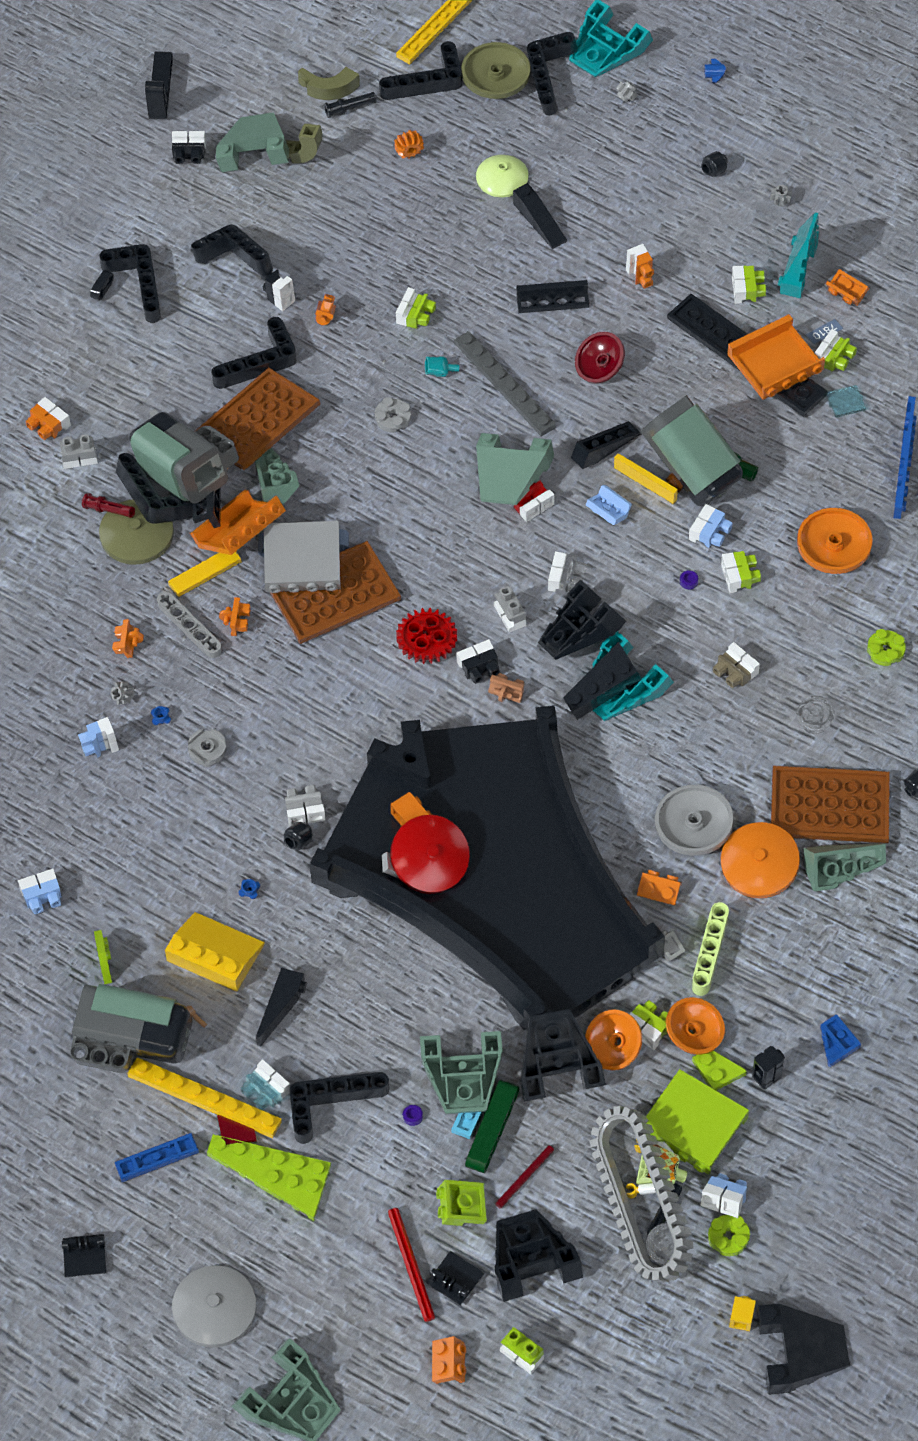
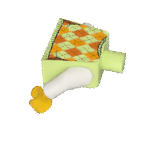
(644, 1179)

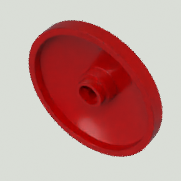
(429, 854)

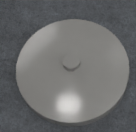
(694, 820)
(214, 1306)

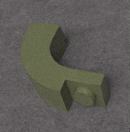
(329, 88)
(307, 147)

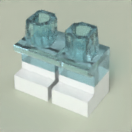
(267, 1084)

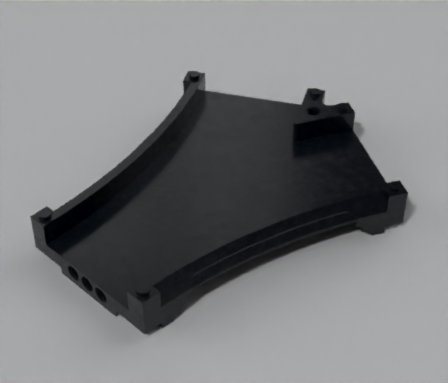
(536, 898)

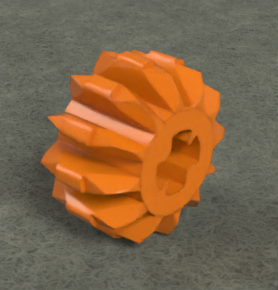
(409, 144)

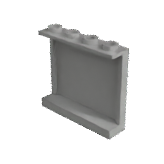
(302, 556)

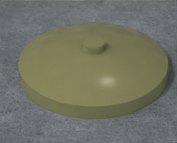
(495, 70)
(134, 538)

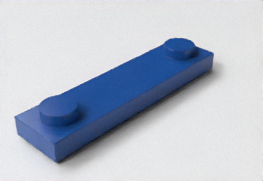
(156, 1157)

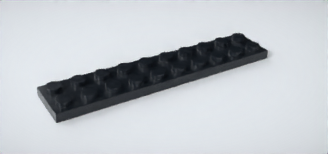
(717, 332)

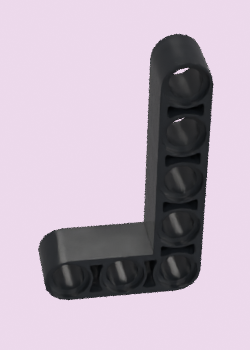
(541, 52)
(428, 81)
(158, 88)
(238, 242)
(137, 258)
(251, 366)
(145, 496)
(330, 1095)

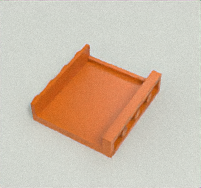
(774, 357)
(240, 522)

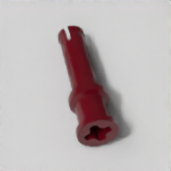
(101, 504)

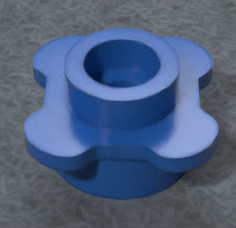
(160, 710)
(249, 883)

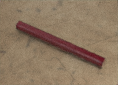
(524, 1176)

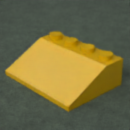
(213, 951)

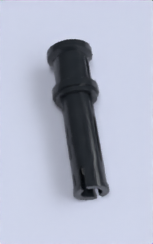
(342, 106)

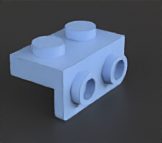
(609, 505)

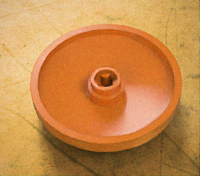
(834, 540)
(760, 860)

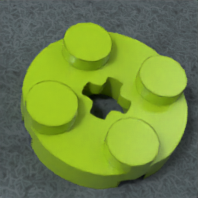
(891, 639)
(721, 1243)

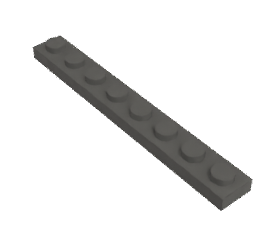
(505, 383)

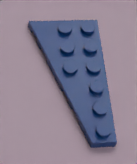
(905, 458)

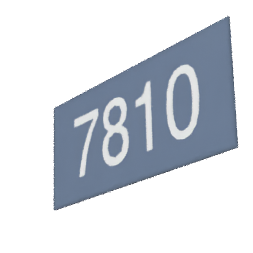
(821, 332)

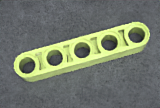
(706, 956)

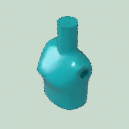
(439, 366)

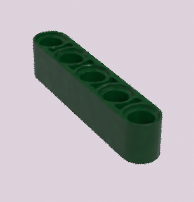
(492, 1126)

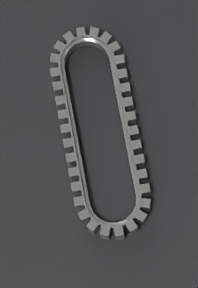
(662, 1187)

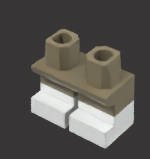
(737, 665)

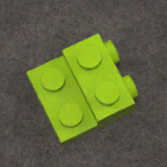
(461, 1202)

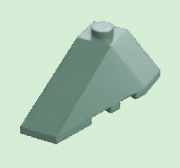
(275, 477)
(835, 864)

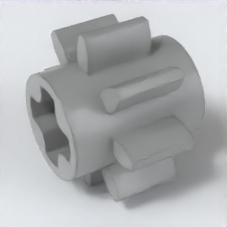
(626, 91)
(781, 195)
(122, 692)

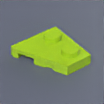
(104, 955)
(717, 1070)

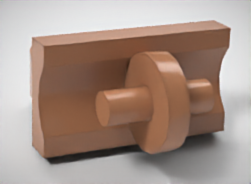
(505, 688)

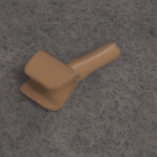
(191, 1010)

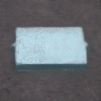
(846, 401)

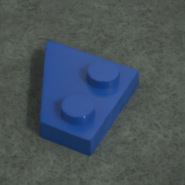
(837, 1040)

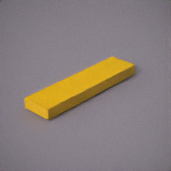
(645, 478)
(203, 572)

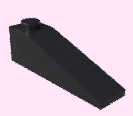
(536, 213)
(598, 446)
(283, 998)

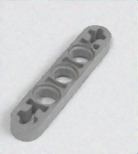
(191, 632)

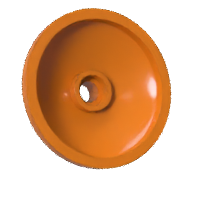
(699, 1017)
(603, 1037)

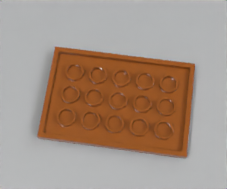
(262, 415)
(363, 591)
(831, 803)

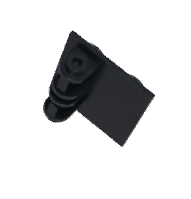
(84, 1255)
(455, 1278)

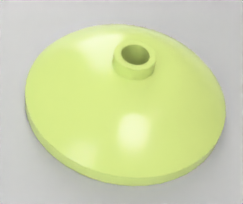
(501, 175)

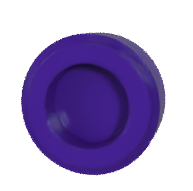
(689, 579)
(412, 1115)

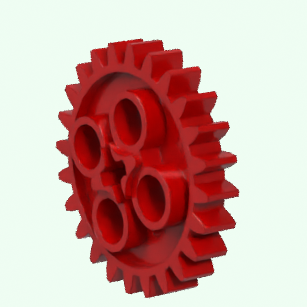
(426, 635)

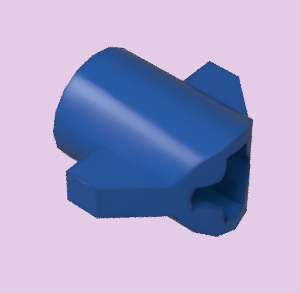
(714, 70)

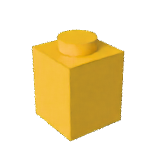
(742, 1313)

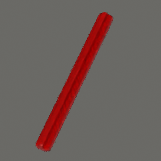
(411, 1264)

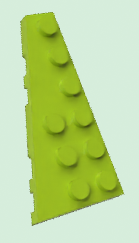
(280, 1173)

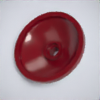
(593, 354)

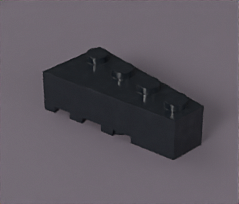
(604, 681)

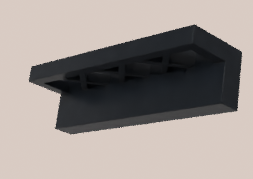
(552, 292)
(213, 508)

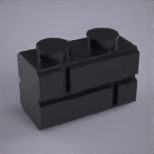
(768, 1067)

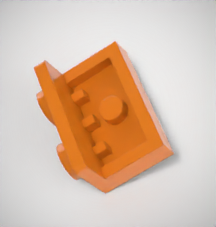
(847, 287)
(659, 888)
(448, 1360)

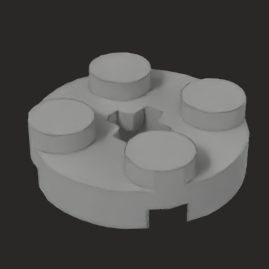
(389, 406)
(206, 757)

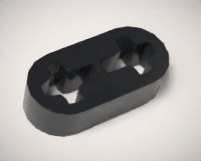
(102, 285)

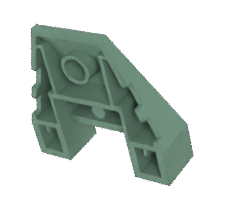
(252, 134)
(510, 472)
(463, 1081)
(297, 1403)

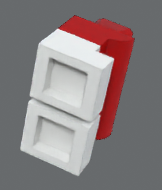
(535, 501)

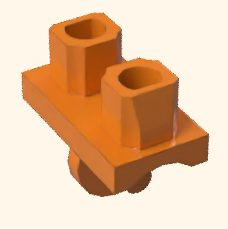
(325, 310)
(236, 624)
(129, 637)

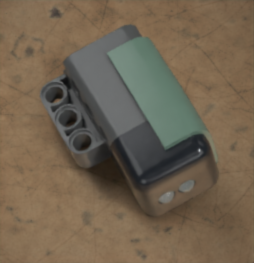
(694, 451)
(183, 459)
(128, 1024)

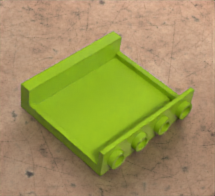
(695, 1120)

